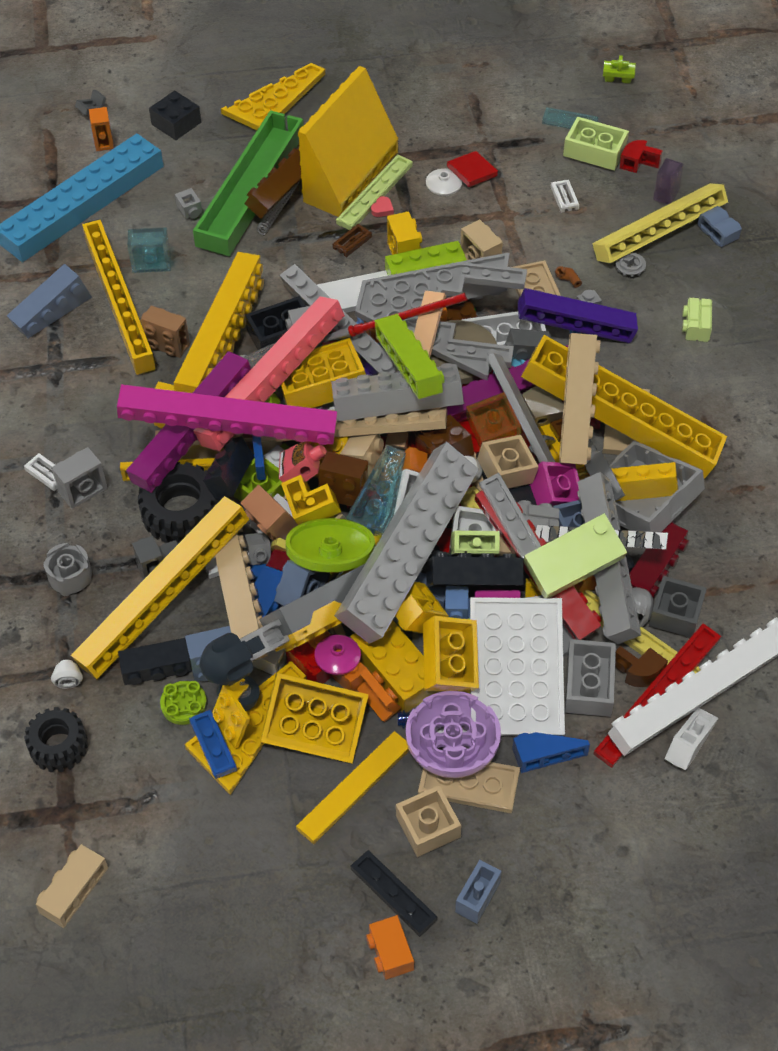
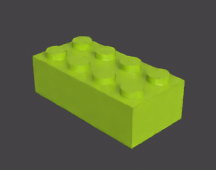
(424, 258)

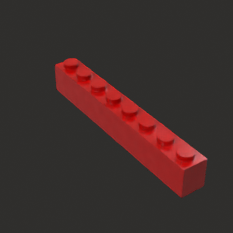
(576, 615)

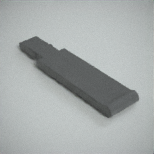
(599, 464)

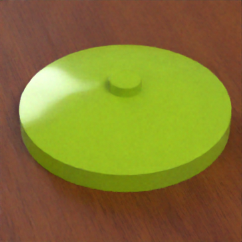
(330, 545)

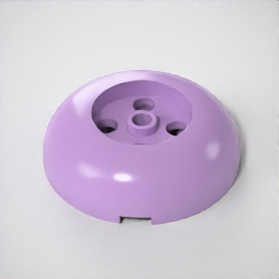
(452, 713)

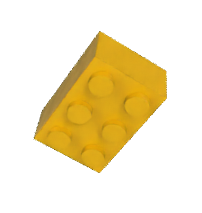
(450, 654)

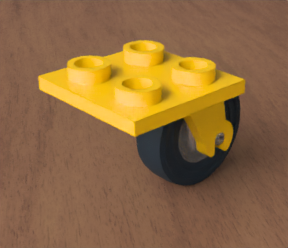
(232, 707)

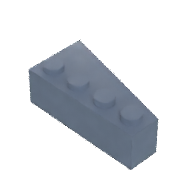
(49, 302)

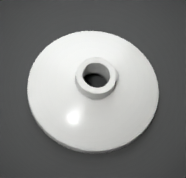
(443, 182)

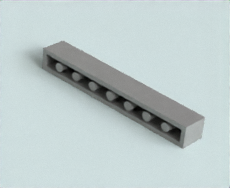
(613, 582)

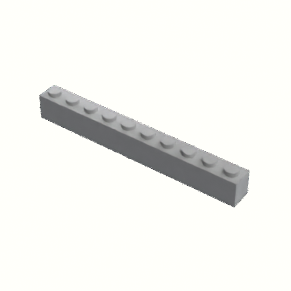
(368, 350)

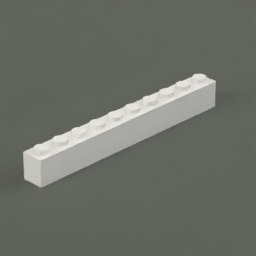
(695, 689)

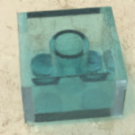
(149, 250)

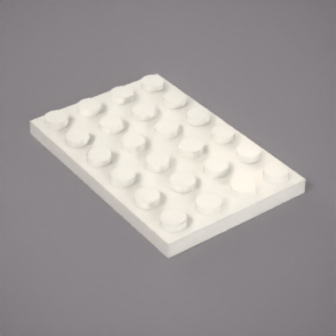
(521, 663)

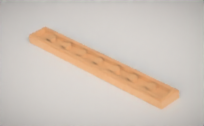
(424, 332)

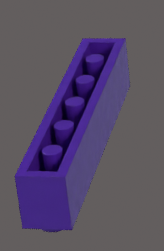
(577, 315)

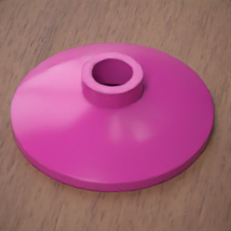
(337, 662)

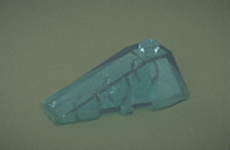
(378, 497)

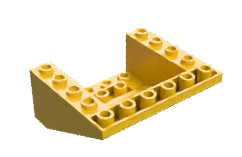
(345, 145)

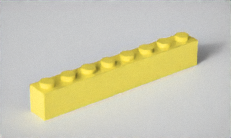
(659, 223)

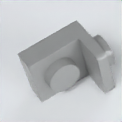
(258, 548)

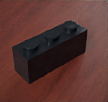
(228, 468)
(154, 661)

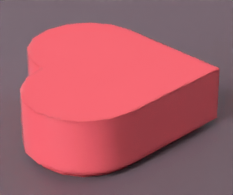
(382, 207)

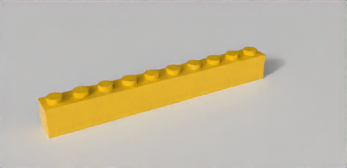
(119, 297)
(160, 587)

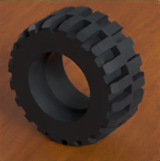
(170, 524)

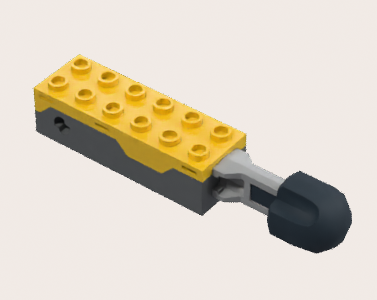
(231, 658)

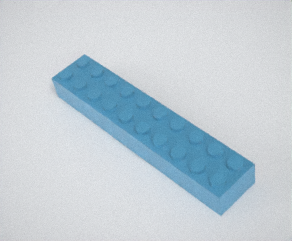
(79, 197)

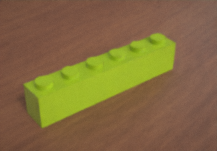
(409, 356)

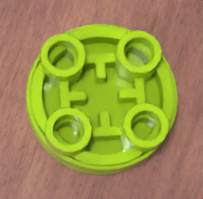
(182, 701)

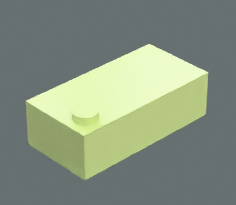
(575, 556)

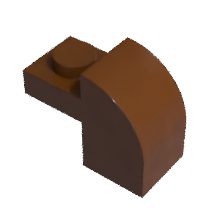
(639, 671)

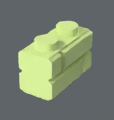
(698, 319)
(475, 542)

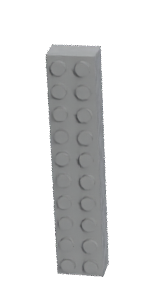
(406, 543)

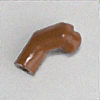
(568, 274)

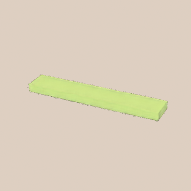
(377, 188)

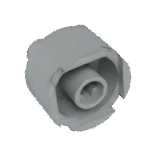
(68, 568)

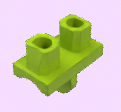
(620, 69)

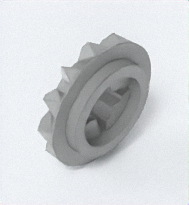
(639, 264)

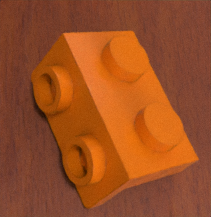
(379, 698)

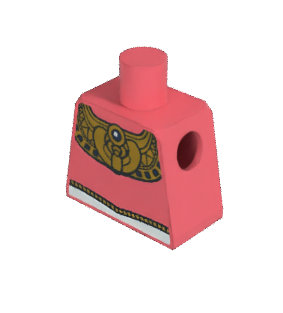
(300, 460)

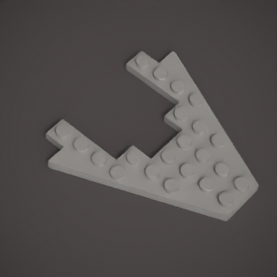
(405, 291)

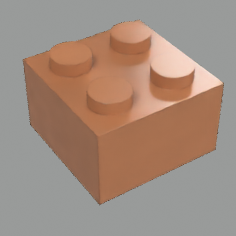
(268, 514)

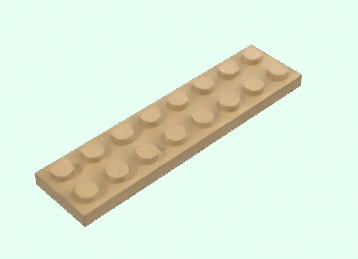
(400, 422)

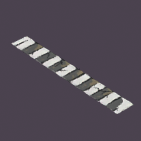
(628, 538)

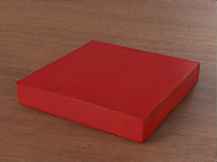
(472, 168)

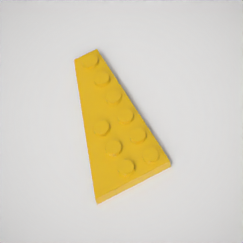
(251, 740)

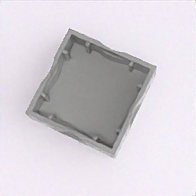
(658, 512)

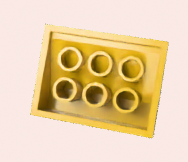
(311, 381)
(314, 718)

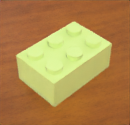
(595, 143)

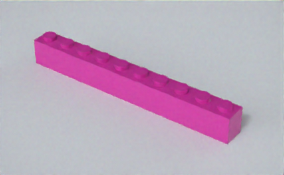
(226, 414)

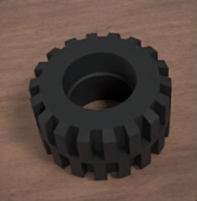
(59, 755)

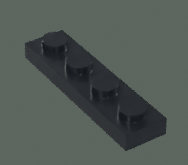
(394, 893)

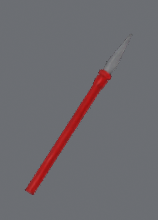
(362, 327)

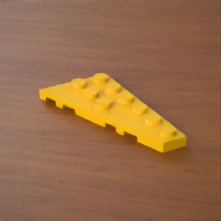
(274, 97)

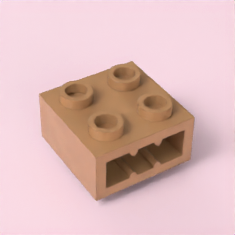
(166, 331)

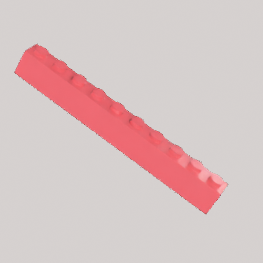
(279, 362)

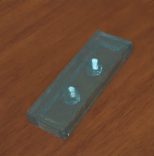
(563, 118)

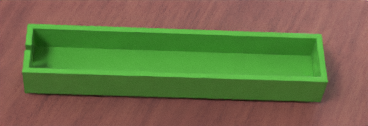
(227, 214)

